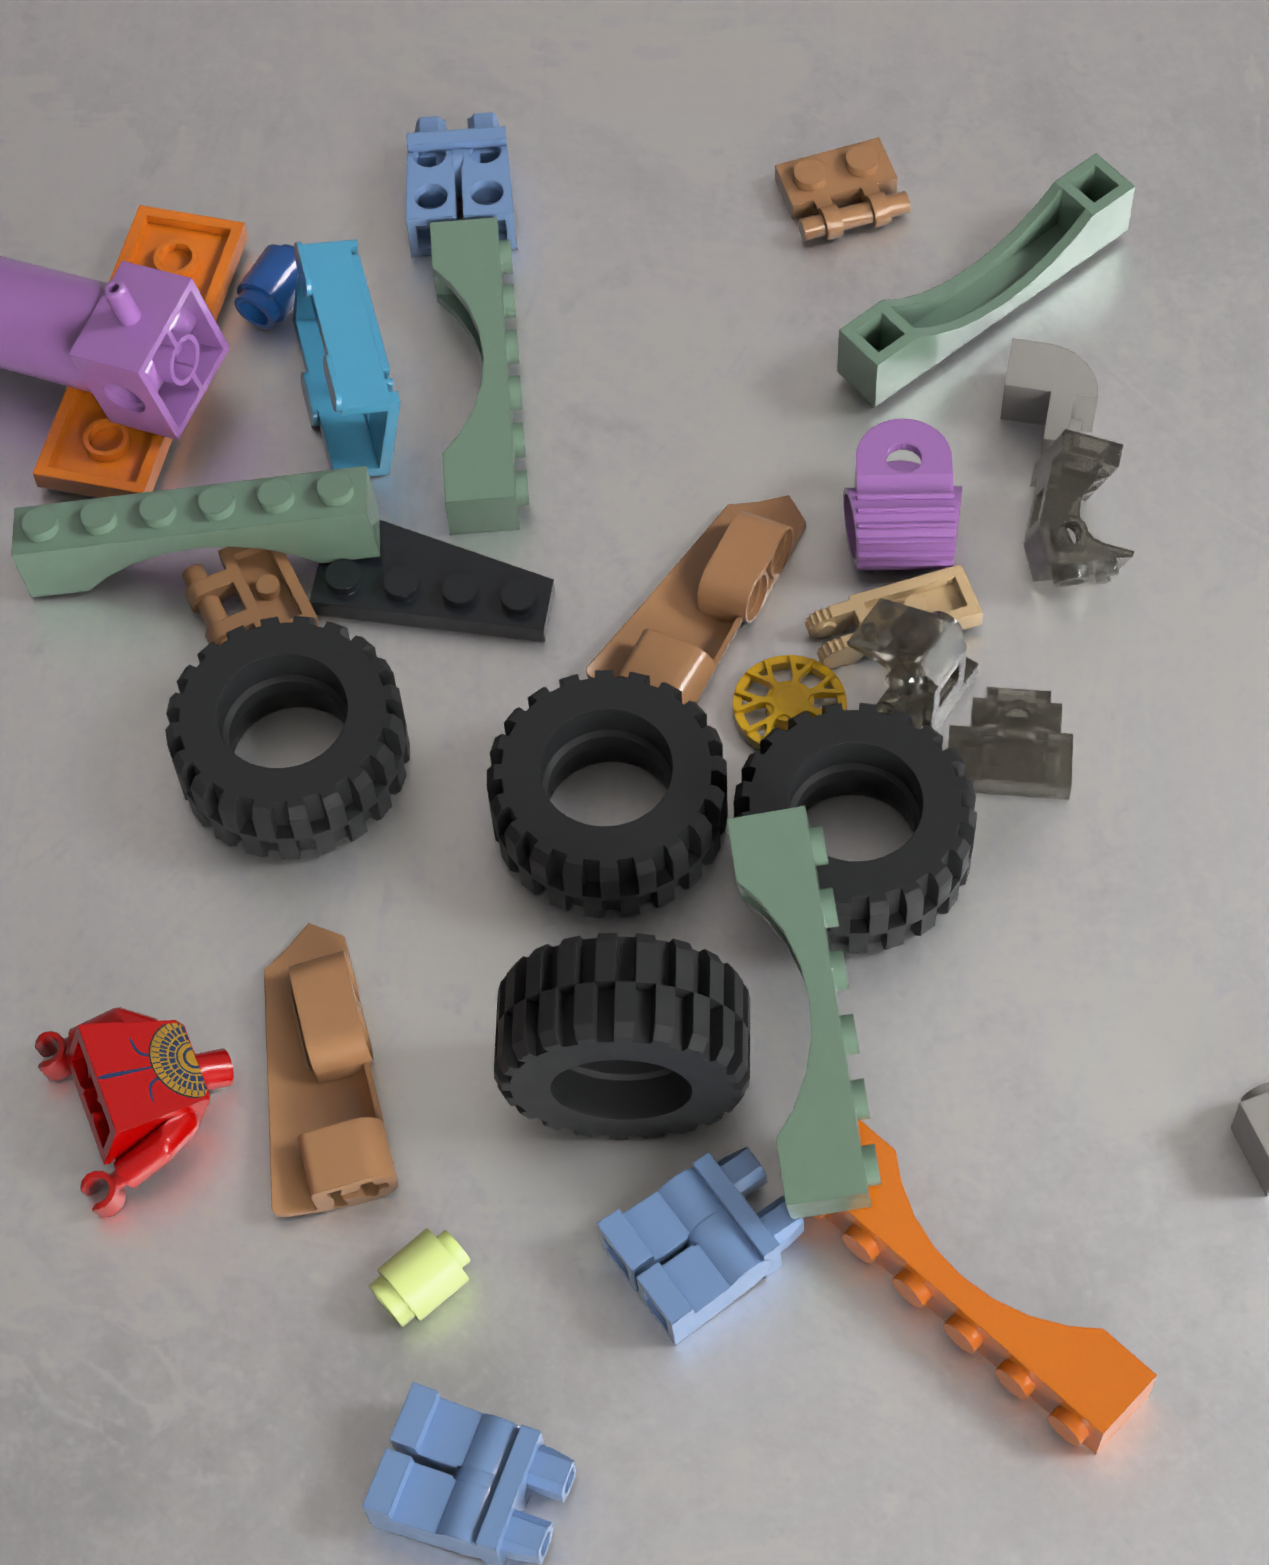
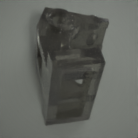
(1061, 479)
(922, 660)
(1015, 745)

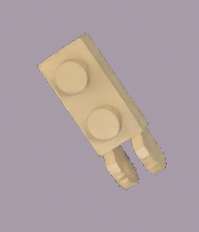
(940, 590)

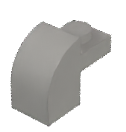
(1049, 389)

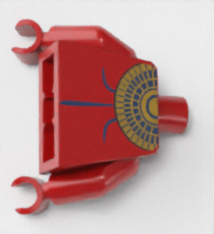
(138, 1092)

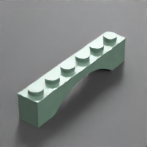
(914, 333)
(480, 464)
(303, 514)
(821, 1140)

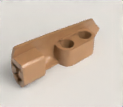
(705, 598)
(321, 1090)

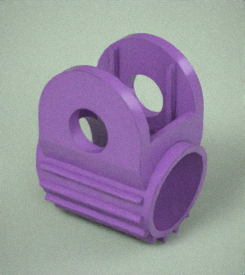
(900, 509)

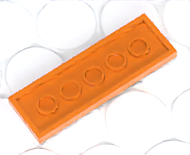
(83, 447)

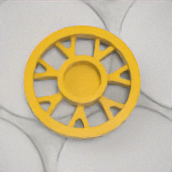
(784, 698)

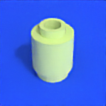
(420, 1276)

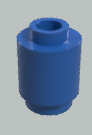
(268, 287)

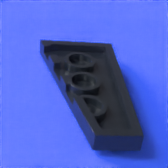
(435, 587)

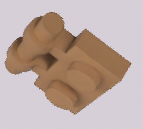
(838, 179)
(261, 582)

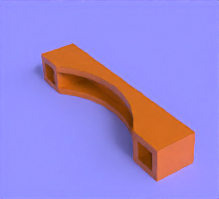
(1070, 1371)

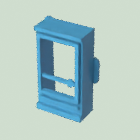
(343, 358)

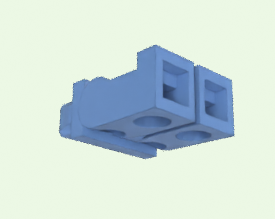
(455, 166)
(699, 1241)
(466, 1481)

